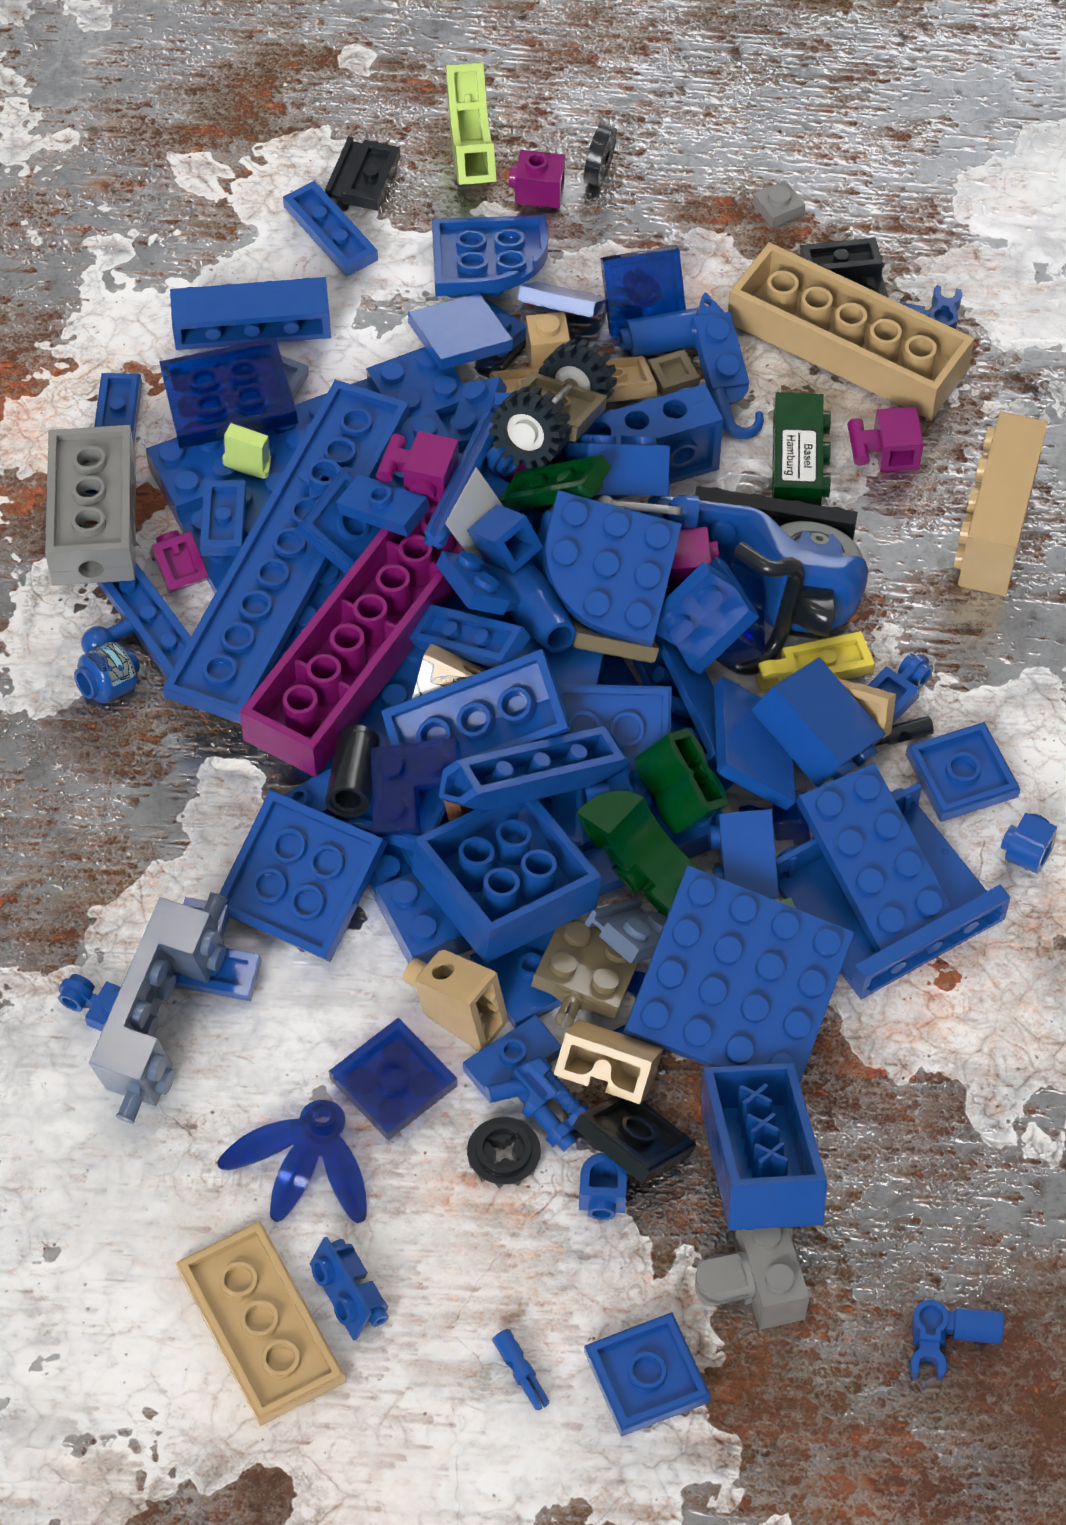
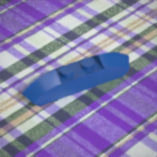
(533, 770)

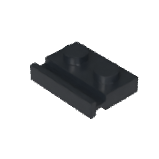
(363, 173)

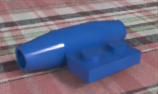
(522, 594)

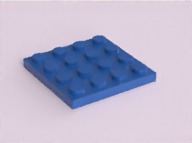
(737, 977)

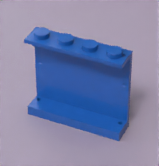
(815, 890)

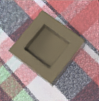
(673, 372)

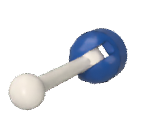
(682, 509)

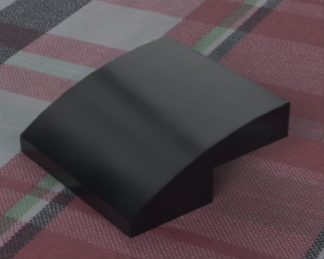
(853, 259)

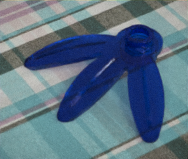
(309, 1142)

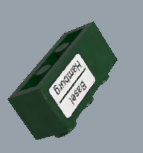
(800, 448)

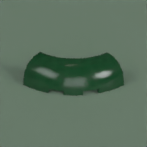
(636, 844)

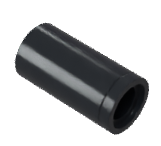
(350, 773)

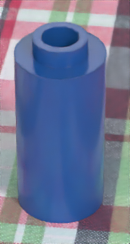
(658, 333)

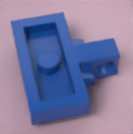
(475, 400)

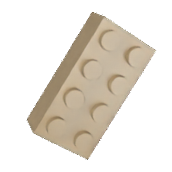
(999, 503)

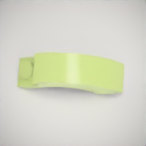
(469, 124)

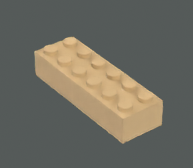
(850, 330)

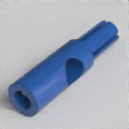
(522, 1369)

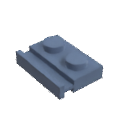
(628, 928)

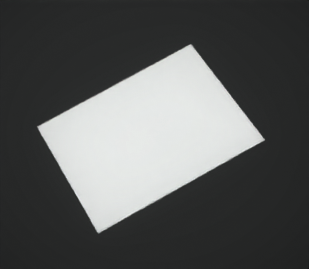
(472, 505)

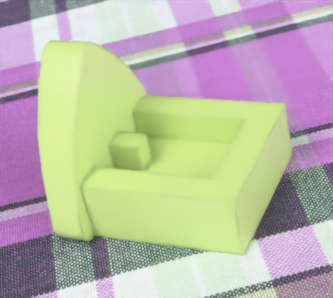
(247, 451)

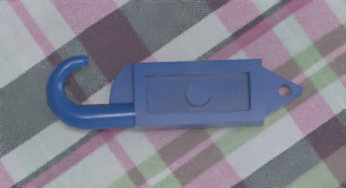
(722, 364)

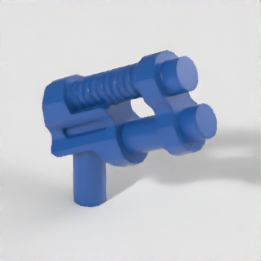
(535, 1087)

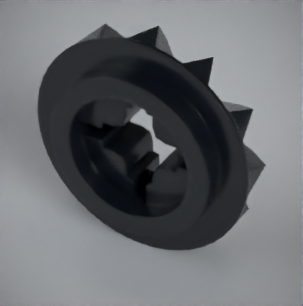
(502, 1133)

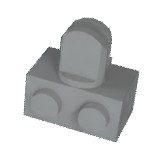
(759, 1273)

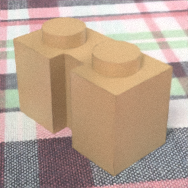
(604, 1054)

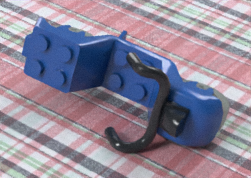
(807, 568)

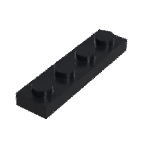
(784, 510)

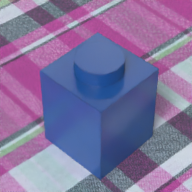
(505, 538)

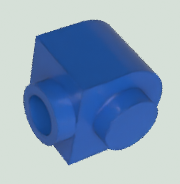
(1029, 842)
(602, 1187)

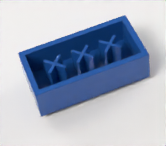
(763, 1147)

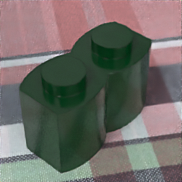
(681, 781)

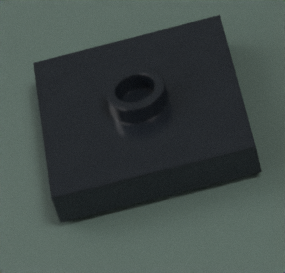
(635, 1137)

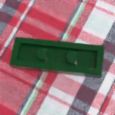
(540, 484)

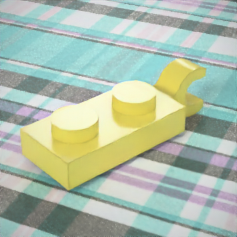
(843, 654)

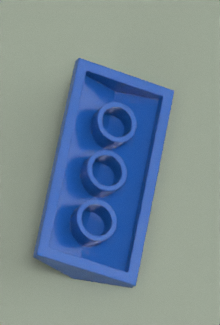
(487, 710)

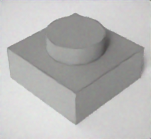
(778, 204)

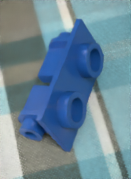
(337, 1270)

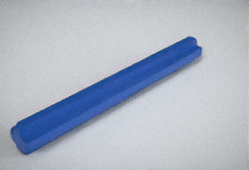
(474, 456)

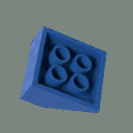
(505, 876)

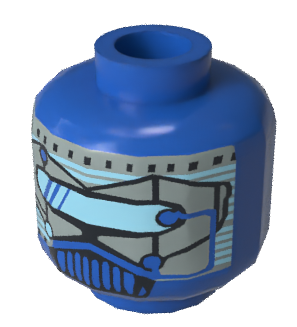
(106, 672)

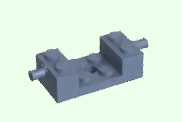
(127, 1052)

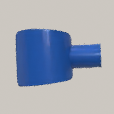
(620, 782)

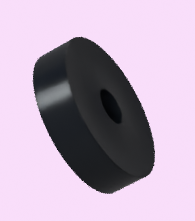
(600, 155)

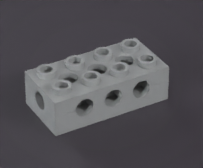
(80, 462)

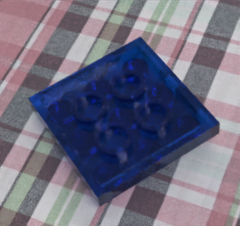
(228, 386)

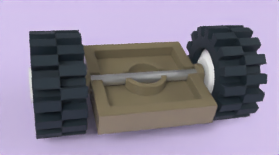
(554, 404)

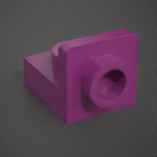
(178, 560)

